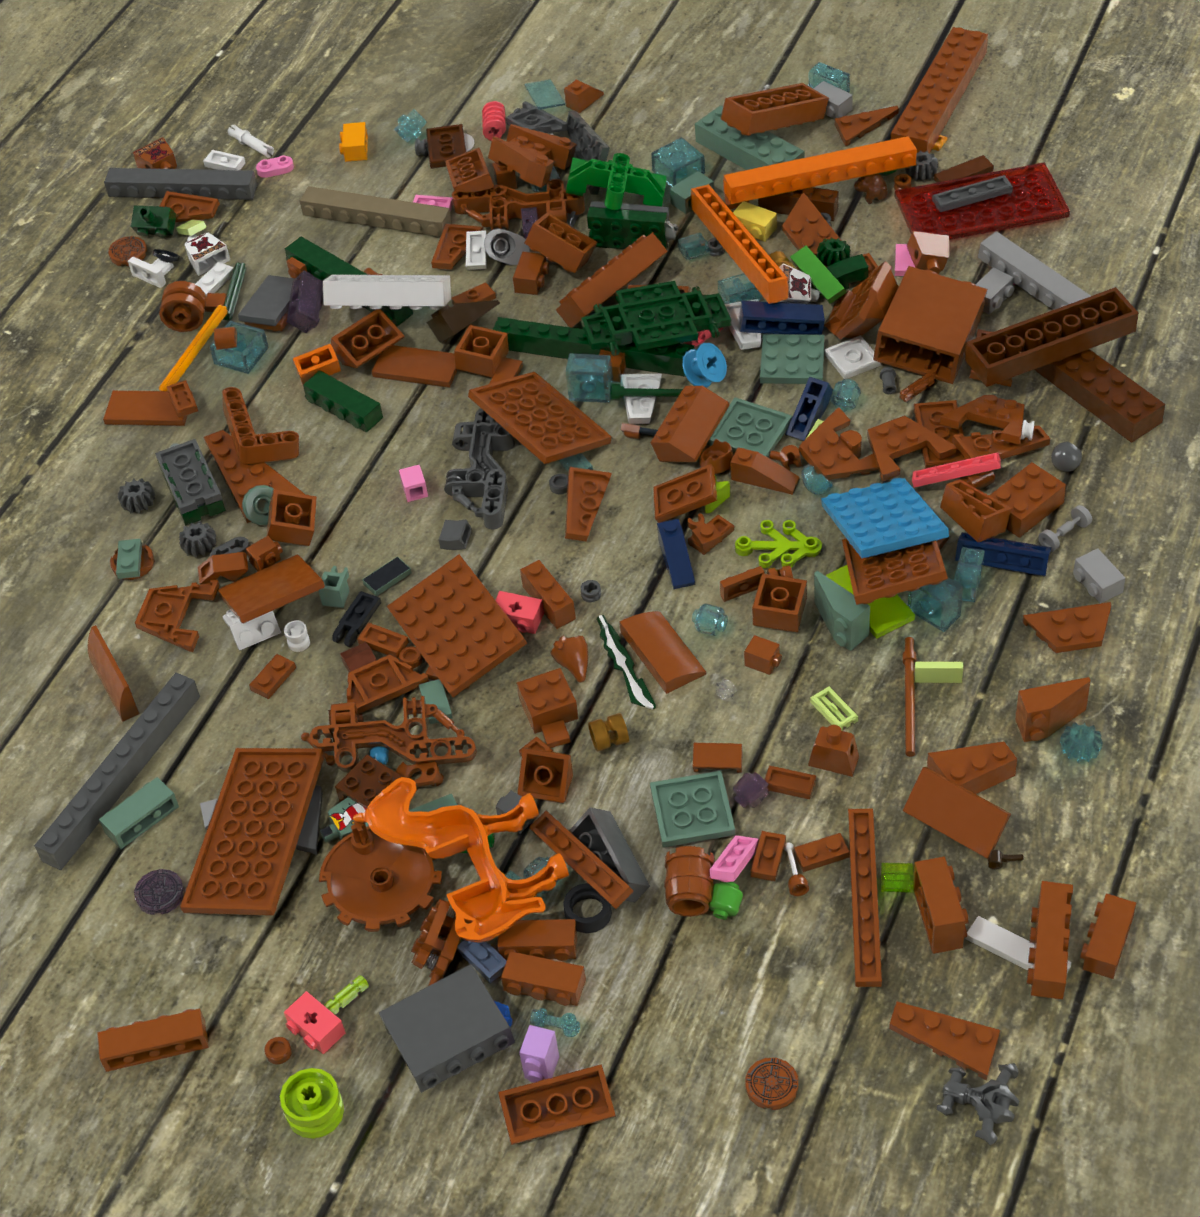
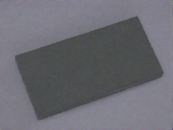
(268, 302)

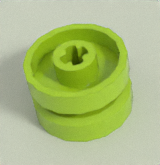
(312, 1103)

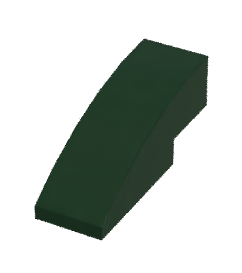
(849, 270)

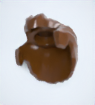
(873, 185)

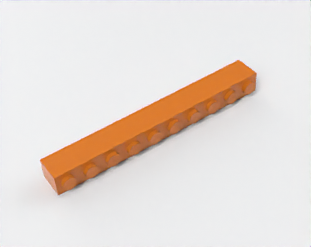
(819, 170)
(740, 244)

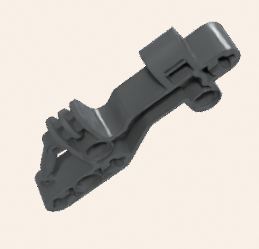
(484, 476)

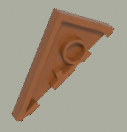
(862, 123)

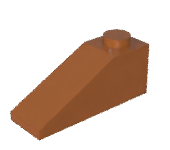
(760, 471)

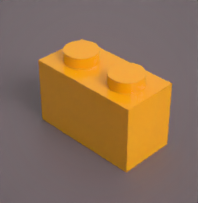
(354, 141)

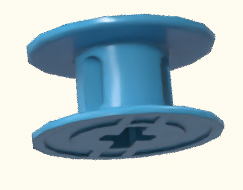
(704, 365)

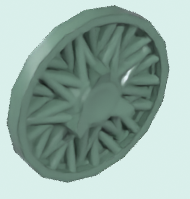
(257, 503)

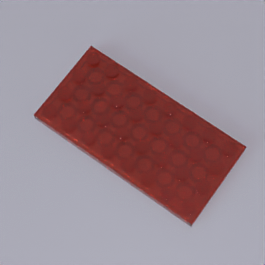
(1032, 201)

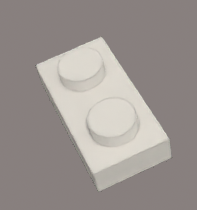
(223, 161)
(475, 252)

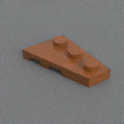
(452, 245)

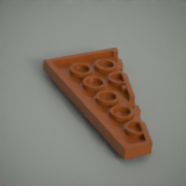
(242, 476)

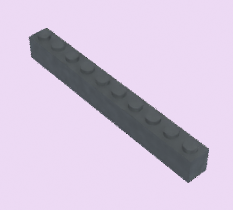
(117, 771)

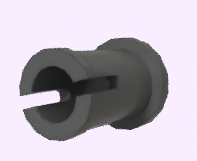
(888, 376)

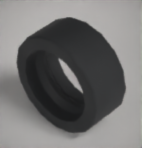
(589, 924)

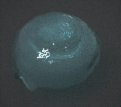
(815, 482)

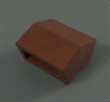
(357, 657)

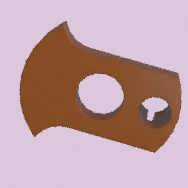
(428, 775)

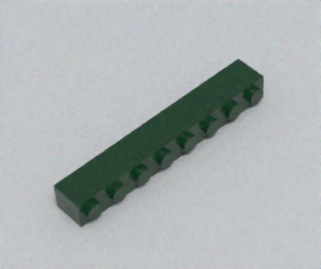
(324, 264)

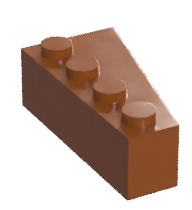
(1050, 940)

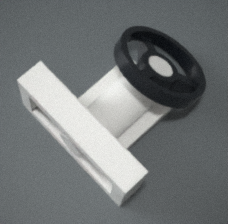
(154, 272)

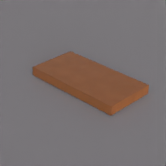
(416, 366)
(142, 409)
(929, 417)
(956, 812)

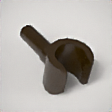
(997, 858)

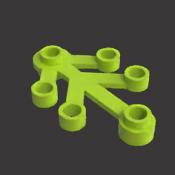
(804, 545)

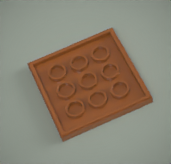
(270, 588)

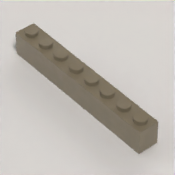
(375, 211)

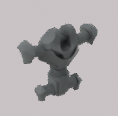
(989, 1100)

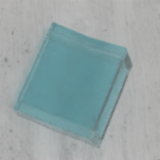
(693, 246)

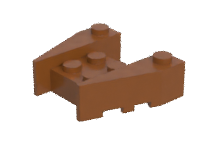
(532, 153)

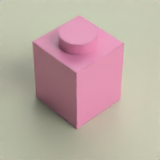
(413, 483)

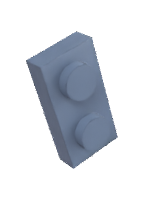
(483, 959)

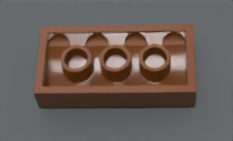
(469, 172)
(661, 650)
(111, 675)
(556, 1104)

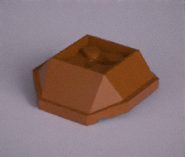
(863, 305)

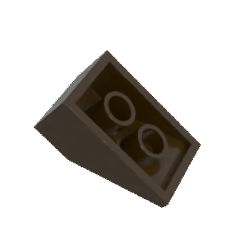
(453, 319)

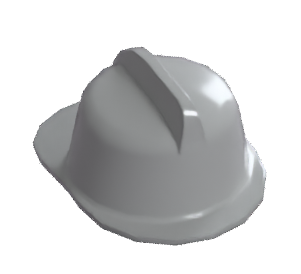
(505, 246)

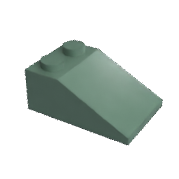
(838, 608)

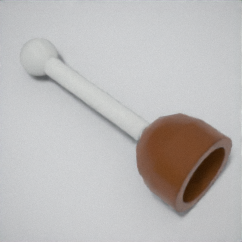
(797, 883)

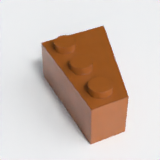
(975, 766)

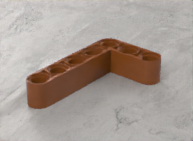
(253, 447)

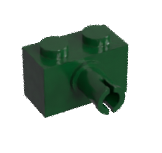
(153, 220)

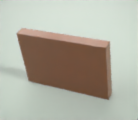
(685, 493)

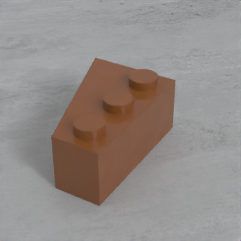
(974, 510)

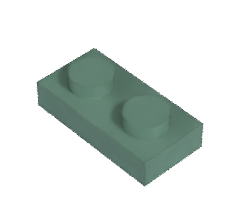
(129, 558)

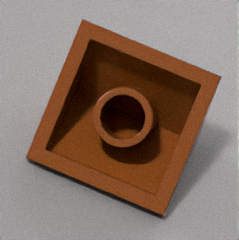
(545, 775)

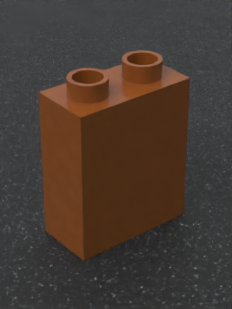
(930, 317)

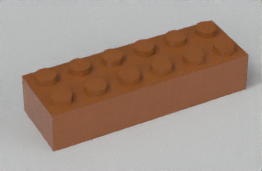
(774, 108)
(610, 278)

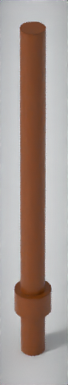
(909, 658)

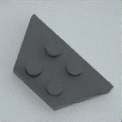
(536, 119)

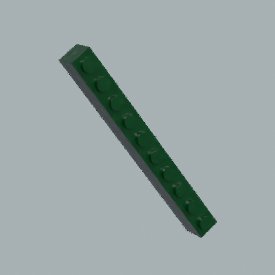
(561, 340)

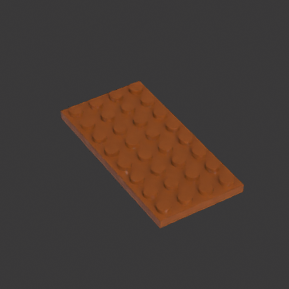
(253, 831)

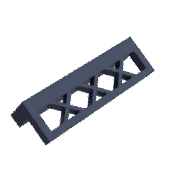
(1008, 554)

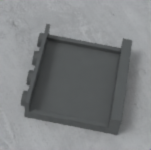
(447, 1027)

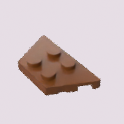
(807, 226)
(1071, 627)
(381, 682)

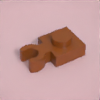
(704, 534)

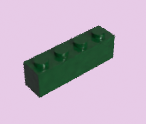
(343, 401)

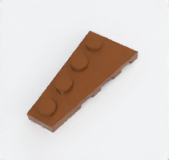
(958, 1039)

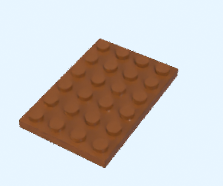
(539, 417)
(893, 571)
(456, 625)

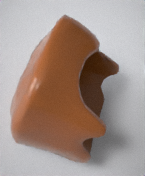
(718, 455)

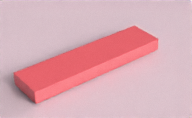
(956, 469)

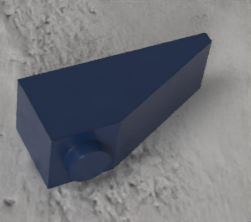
(809, 408)
(675, 553)

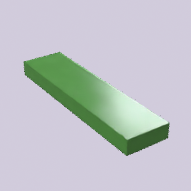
(820, 276)

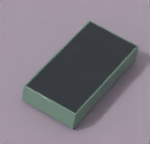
(387, 576)

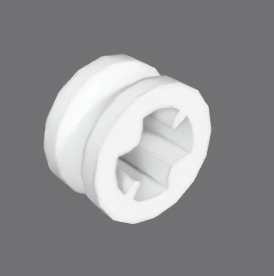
(1027, 430)

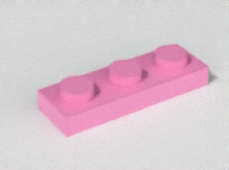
(734, 858)

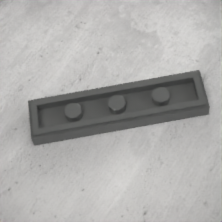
(972, 193)

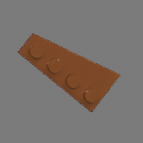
(981, 445)
(584, 498)

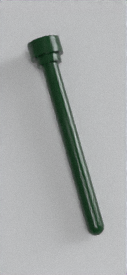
(619, 392)

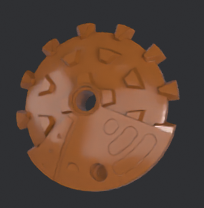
(355, 873)

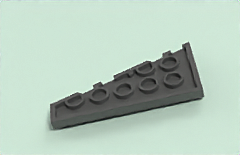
(588, 142)

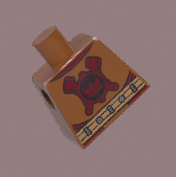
(155, 156)

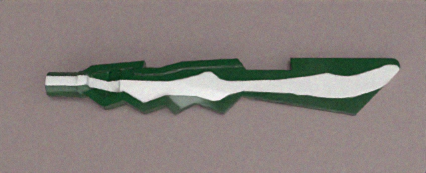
(622, 661)

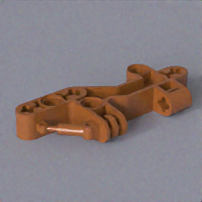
(507, 203)
(352, 735)

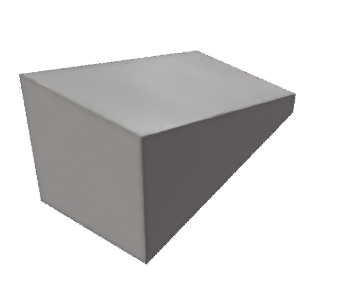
(207, 810)

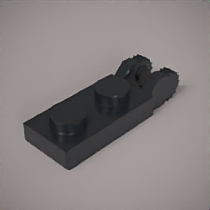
(356, 618)

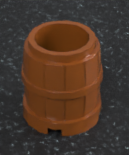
(688, 880)

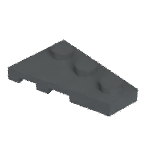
(310, 830)

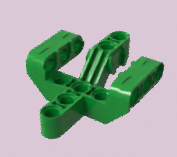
(618, 178)

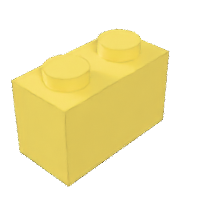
(757, 220)

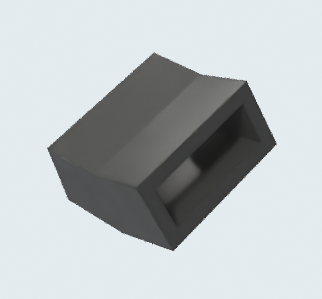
(454, 535)

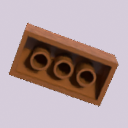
(689, 425)

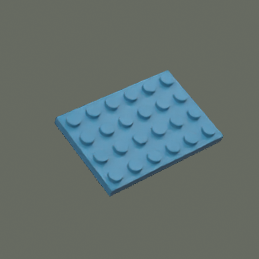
(884, 517)

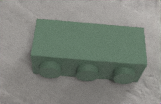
(139, 813)

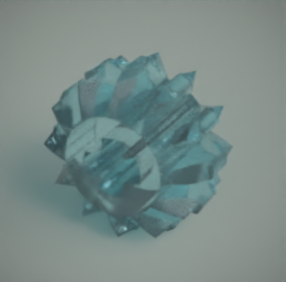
(1081, 742)

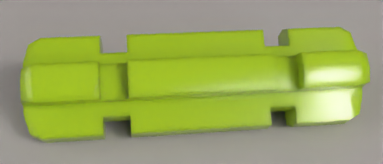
(347, 994)

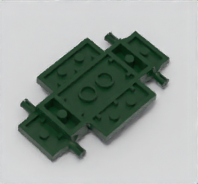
(655, 317)

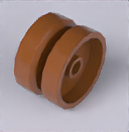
(182, 306)

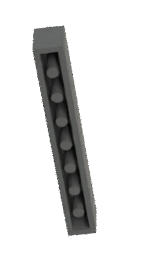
(204, 183)

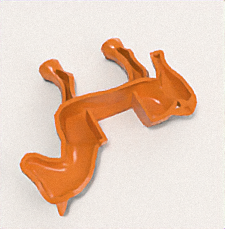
(495, 900)

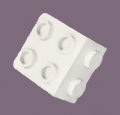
(253, 630)

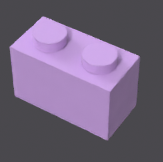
(539, 1054)

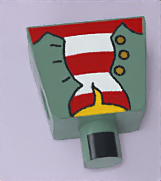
(341, 819)

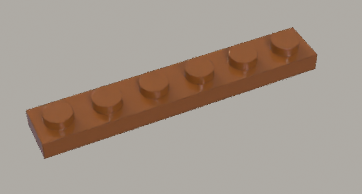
(581, 860)

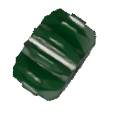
(832, 251)

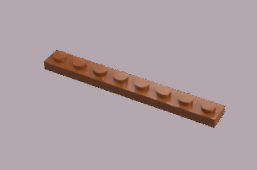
(864, 898)

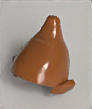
(572, 655)

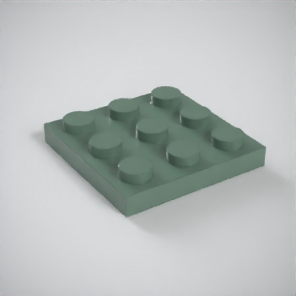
(791, 358)
(751, 427)
(692, 809)

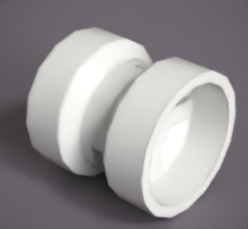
(297, 636)

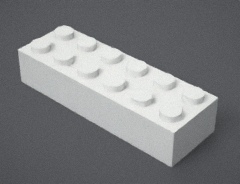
(387, 291)

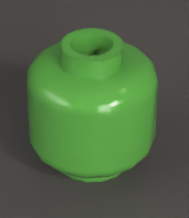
(725, 900)

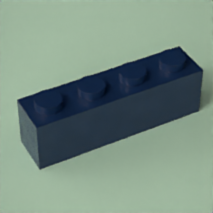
(781, 318)

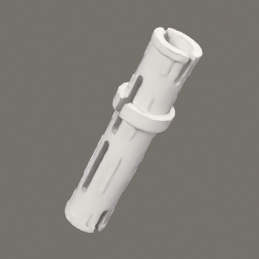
(245, 138)

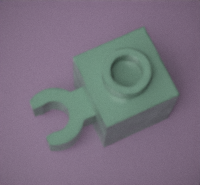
(335, 589)

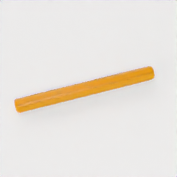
(194, 347)

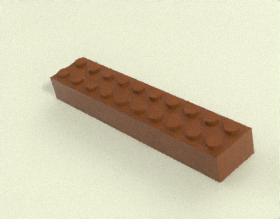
(941, 88)

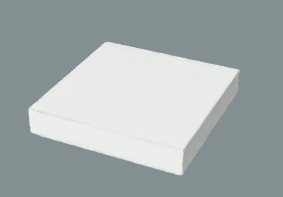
(852, 357)

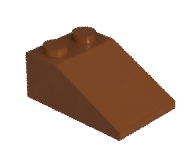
(1050, 707)

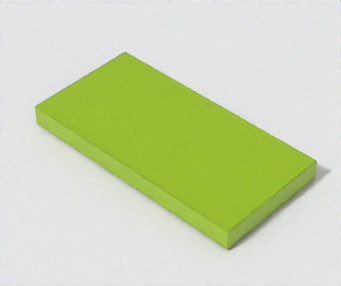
(885, 613)

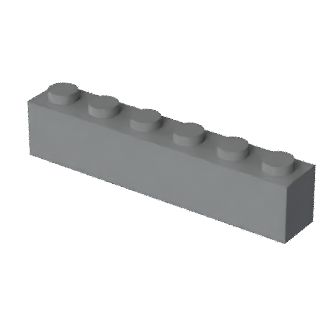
(1029, 272)

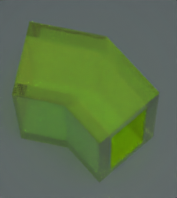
(897, 877)

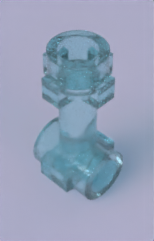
(567, 1022)

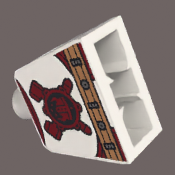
(205, 252)
(798, 286)

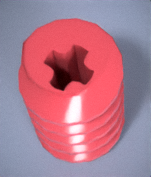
(493, 120)

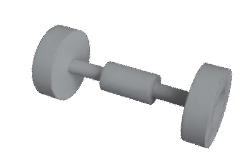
(1080, 516)

